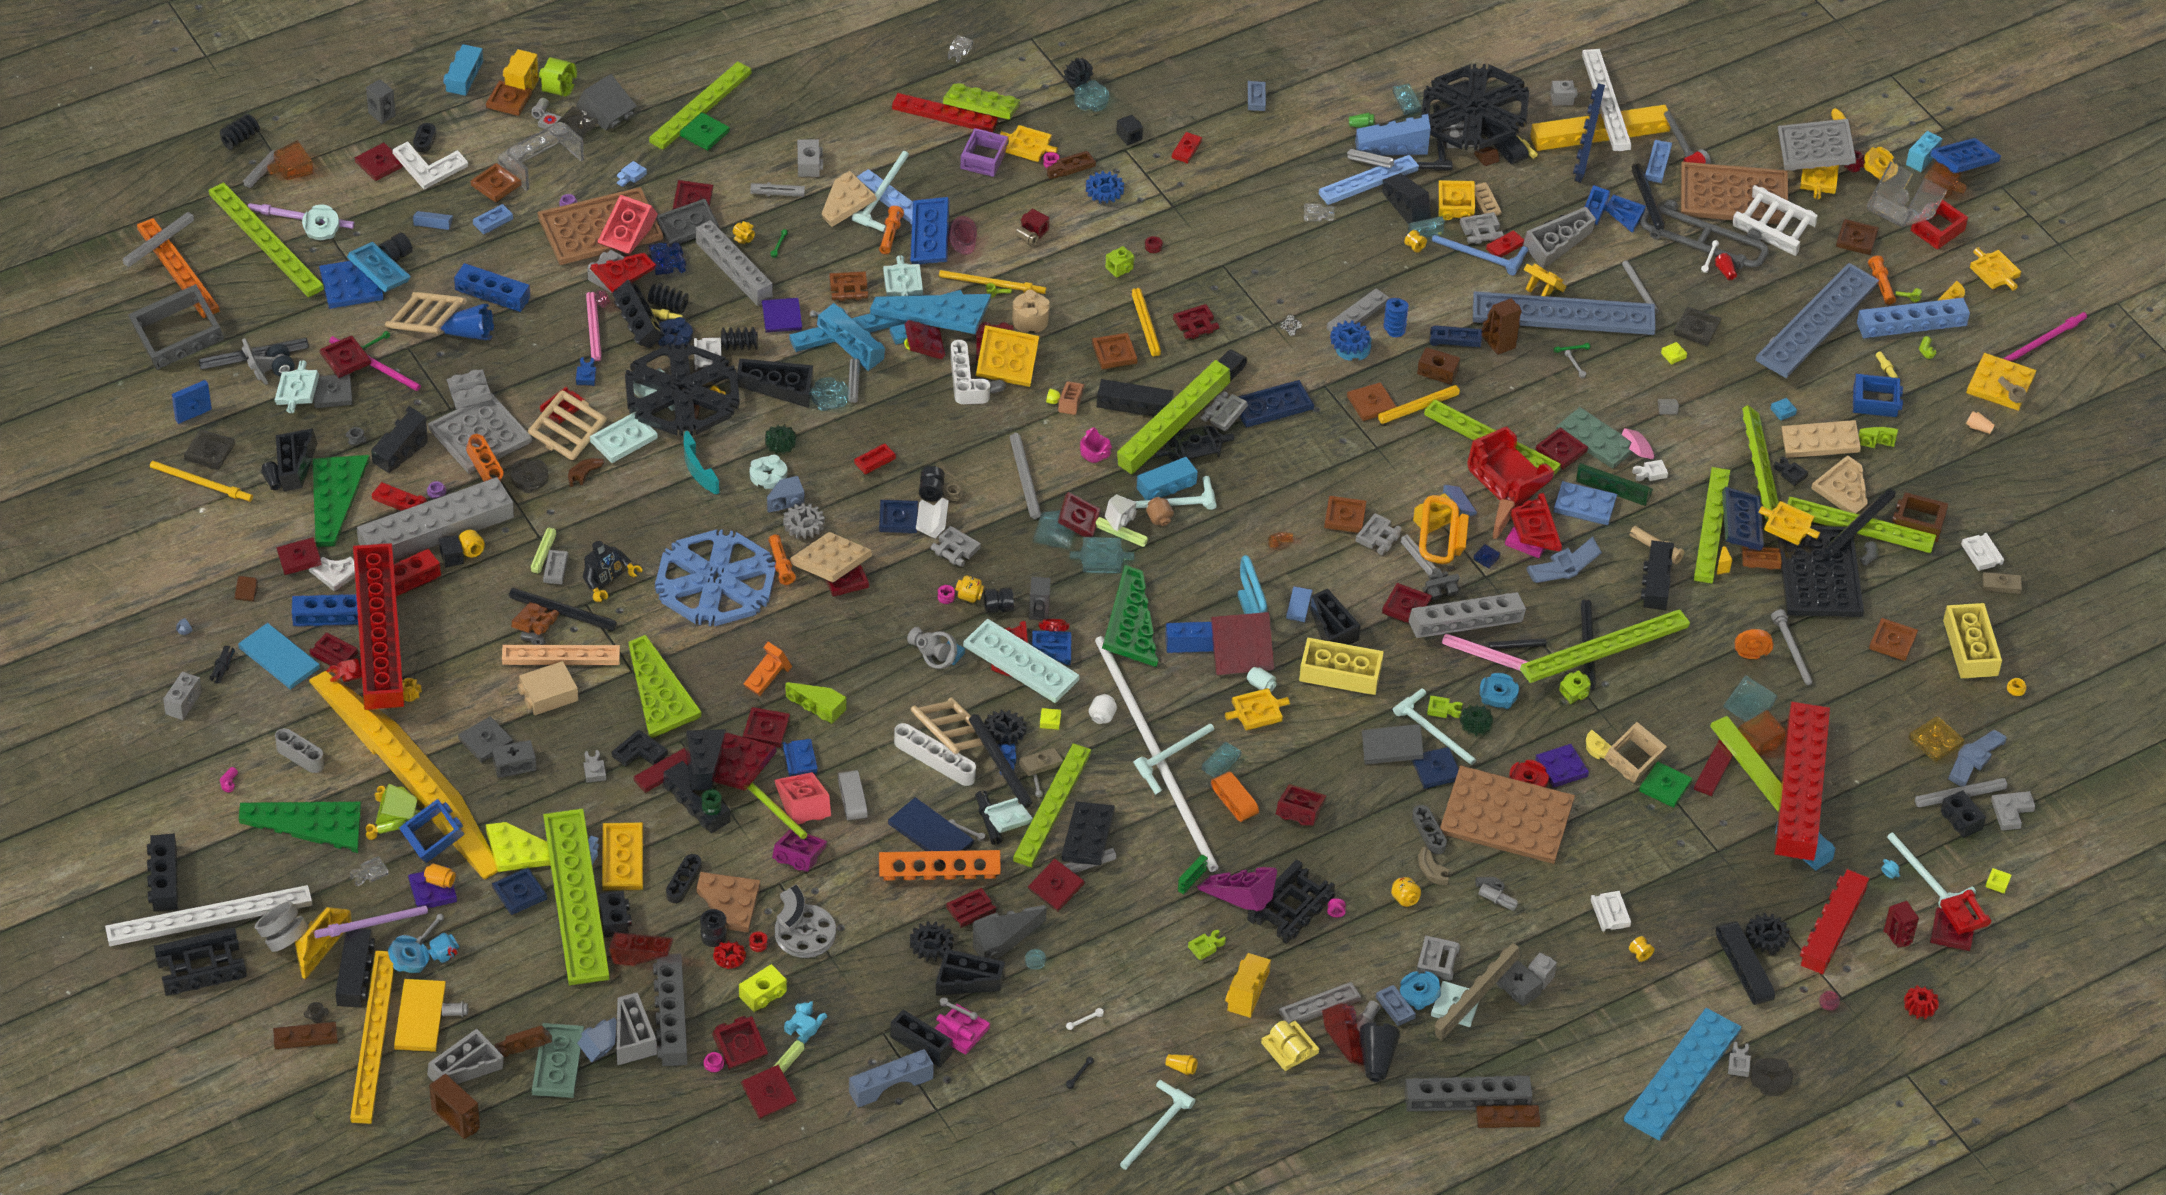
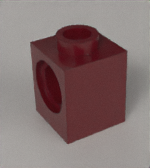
(1035, 222)

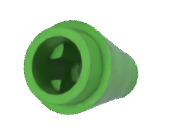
(1362, 120)

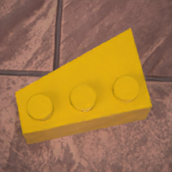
(1248, 985)

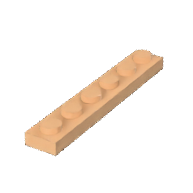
(556, 653)

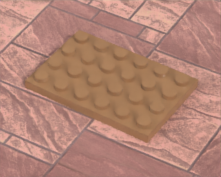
(1723, 190)
(576, 227)
(1507, 814)

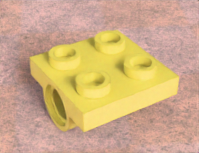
(1289, 1044)

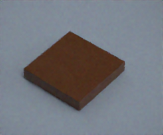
(1857, 237)

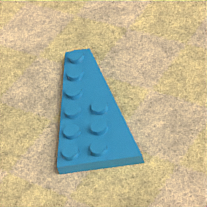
(943, 311)

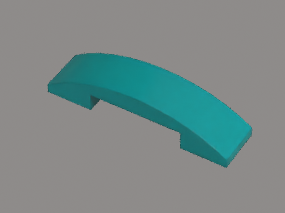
(705, 478)

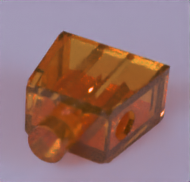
(291, 162)
(1946, 179)

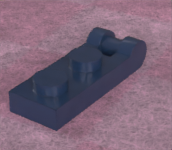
(1455, 336)

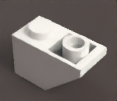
(1120, 511)

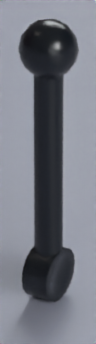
(1070, 1083)

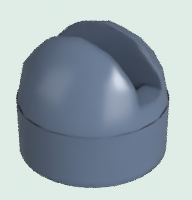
(183, 627)

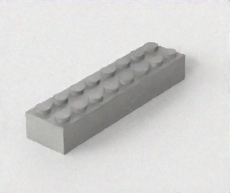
(442, 517)

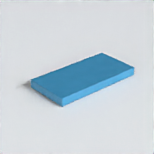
(279, 656)

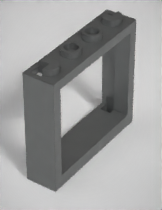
(167, 307)

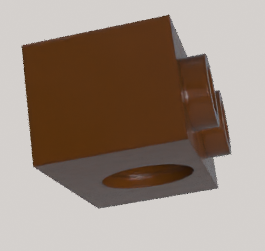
(1438, 365)

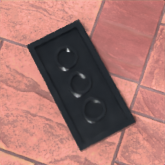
(1088, 833)

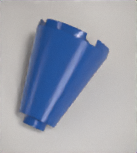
(471, 323)

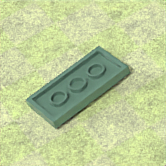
(1601, 439)
(558, 1062)

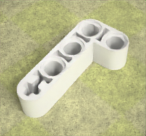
(966, 389)

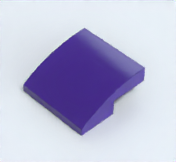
(781, 315)

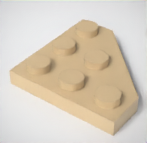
(846, 198)
(1844, 486)

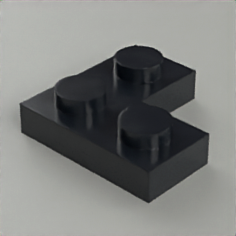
(639, 745)

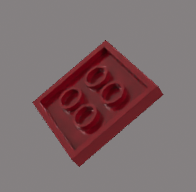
(1242, 643)
(742, 761)

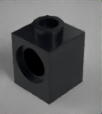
(451, 551)

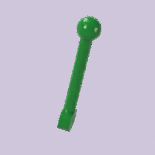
(774, 253)
(386, 335)
(1558, 349)

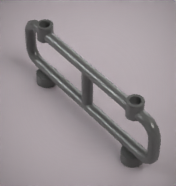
(1670, 209)

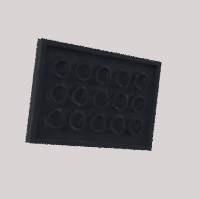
(1820, 582)

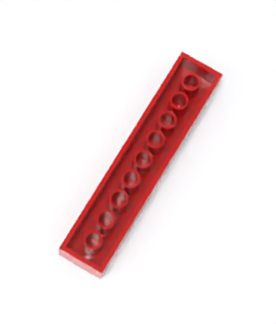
(378, 626)
(1802, 781)

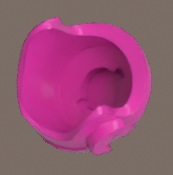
(1095, 446)

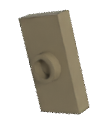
(2001, 583)
(1041, 762)

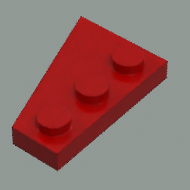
(615, 273)

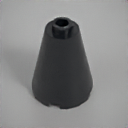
(1378, 1049)

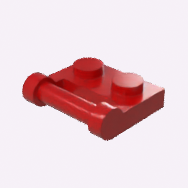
(1960, 915)

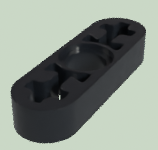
(684, 886)

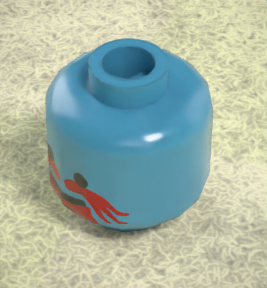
(443, 947)

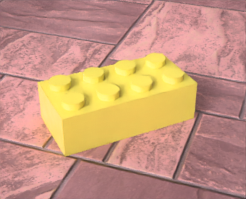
(1972, 640)
(1341, 666)

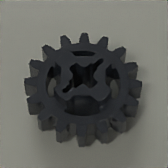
(1006, 726)
(1769, 933)
(931, 941)

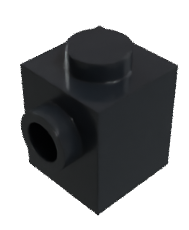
(1129, 129)

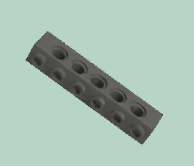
(671, 1008)
(1466, 1092)

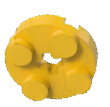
(1872, 160)

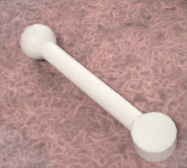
(1705, 269)
(1098, 1012)

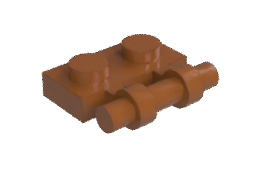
(848, 281)
(534, 618)

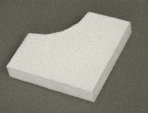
(334, 573)

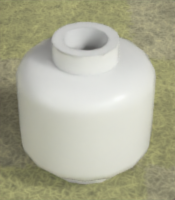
(1102, 709)

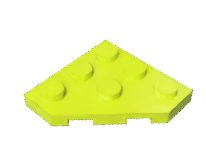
(516, 848)

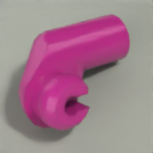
(226, 780)

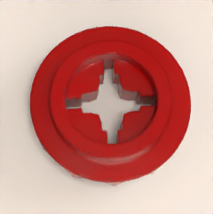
(1054, 625)
(733, 960)

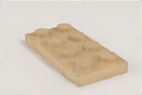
(1820, 439)

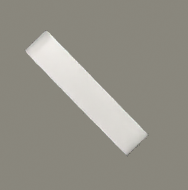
(934, 754)

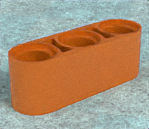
(483, 452)
(1235, 796)

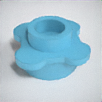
(1890, 869)

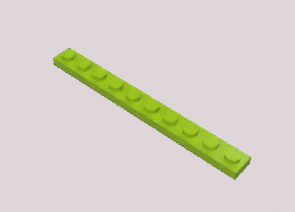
(266, 239)
(1604, 646)

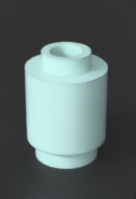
(1261, 679)

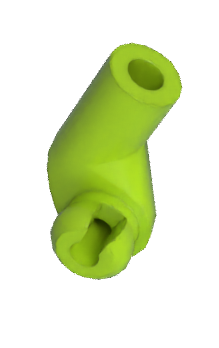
(1924, 348)

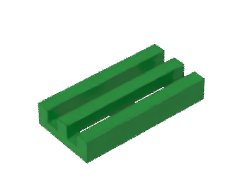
(1192, 874)

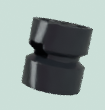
(397, 246)
(931, 483)
(999, 600)
(713, 927)

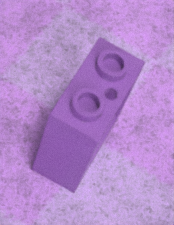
(980, 163)

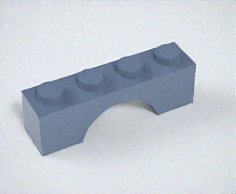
(870, 1084)

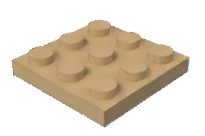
(831, 557)

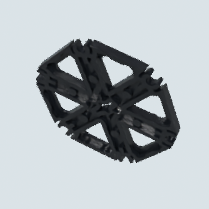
(1487, 105)
(695, 390)

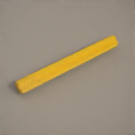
(1146, 322)
(1418, 404)

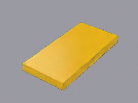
(622, 856)
(420, 1015)

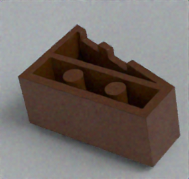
(1502, 326)

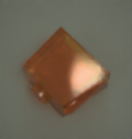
(1763, 733)

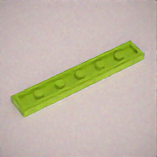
(1748, 759)

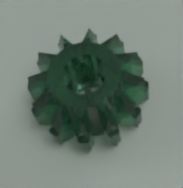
(780, 439)
(1476, 719)

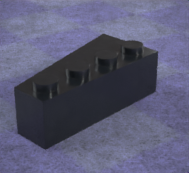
(777, 379)

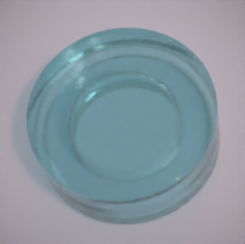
(1035, 959)

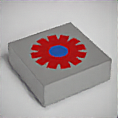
(547, 120)

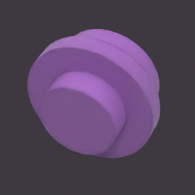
(567, 199)
(436, 490)

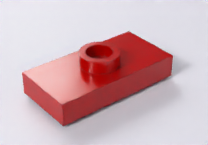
(1186, 147)
(1505, 244)
(875, 458)

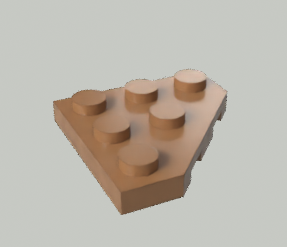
(732, 896)

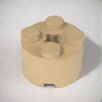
(1030, 312)

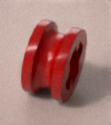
(758, 947)

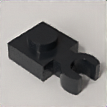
(1791, 472)

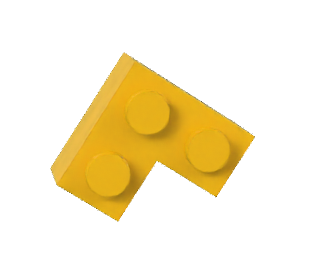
(522, 70)

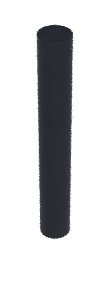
(1517, 643)

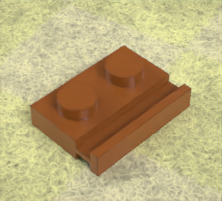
(1766, 558)

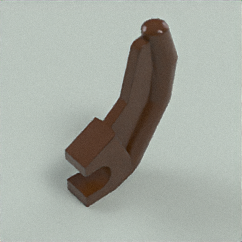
(581, 469)

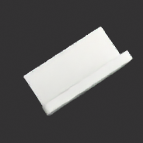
(932, 518)

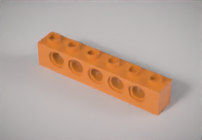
(990, 857)

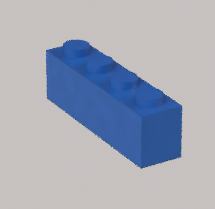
(1189, 637)

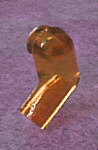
(1279, 536)

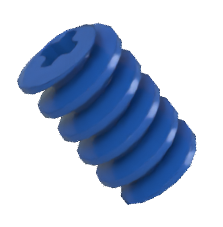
(1396, 317)

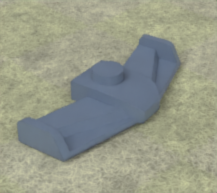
(1564, 563)
(1975, 756)

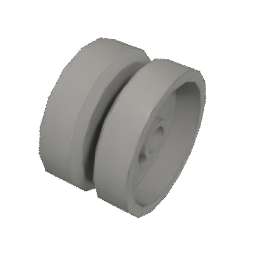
(281, 926)

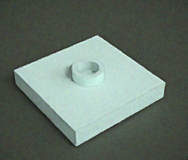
(1451, 994)

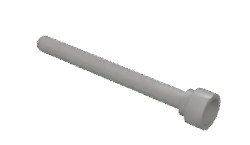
(1780, 619)

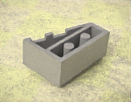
(634, 1030)
(467, 1059)

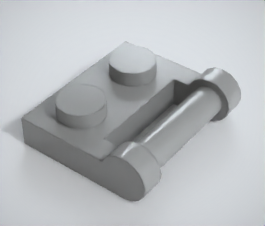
(1431, 957)

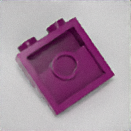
(797, 852)

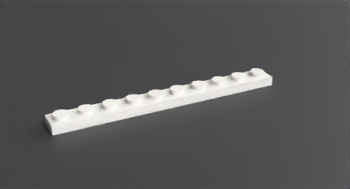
(1609, 106)
(205, 916)

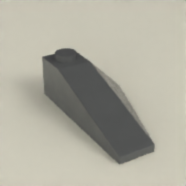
(998, 934)

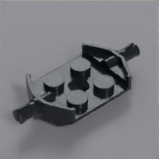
(1208, 443)

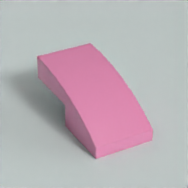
(1639, 444)

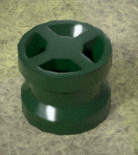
(708, 805)

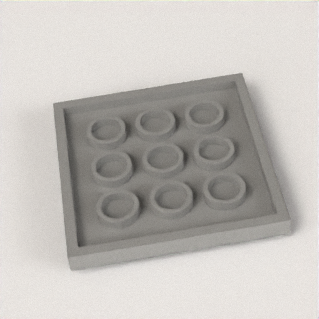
(1816, 144)
(483, 418)

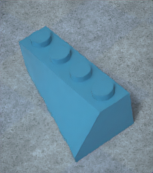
(851, 336)

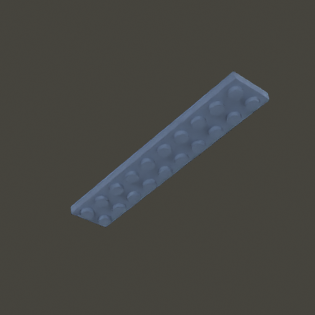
(1572, 313)
(1817, 320)

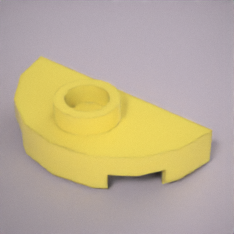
(1596, 745)

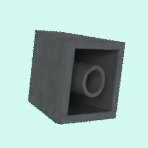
(607, 103)

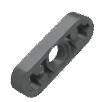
(1429, 837)

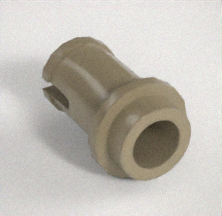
(1030, 237)

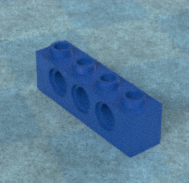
(492, 287)
(324, 610)

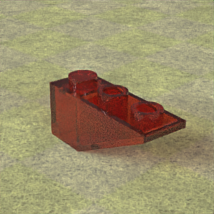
(637, 949)
(1342, 1028)

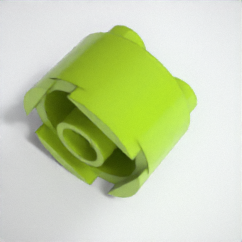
(558, 77)

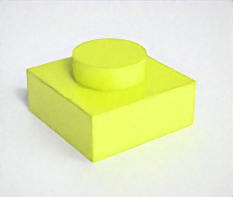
(1674, 353)
(1050, 718)
(1998, 880)

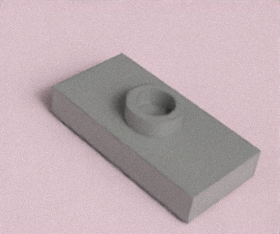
(555, 567)

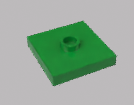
(704, 131)
(1665, 784)

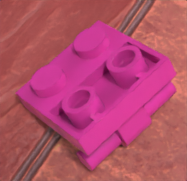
(962, 1029)

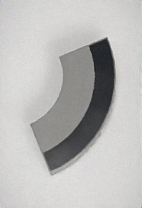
(793, 908)

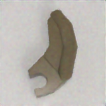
(1431, 869)

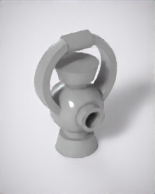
(930, 644)

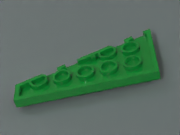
(335, 488)
(1130, 622)
(311, 821)

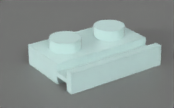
(1008, 815)

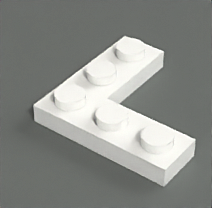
(431, 174)

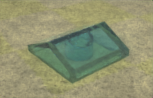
(1053, 533)
(1750, 699)

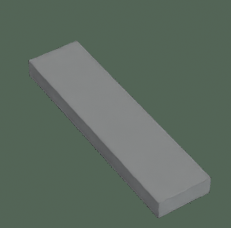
(1313, 1006)

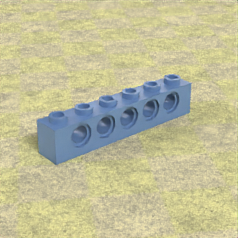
(1913, 317)

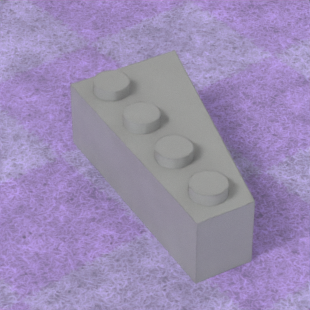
(1558, 236)

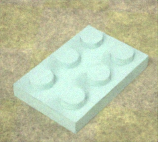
(623, 438)

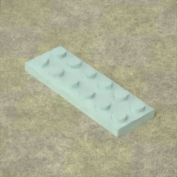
(1021, 660)

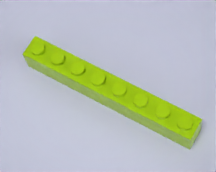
(1173, 417)

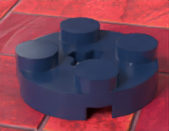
(679, 326)

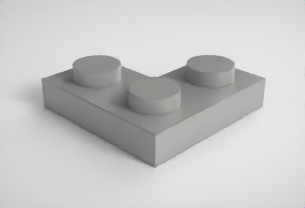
(2009, 805)

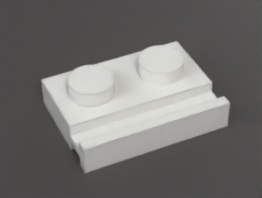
(709, 344)
(1982, 551)
(1610, 911)

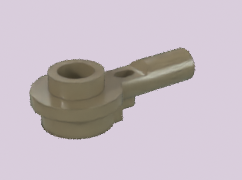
(2016, 393)

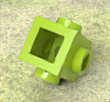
(1119, 261)
(1575, 686)

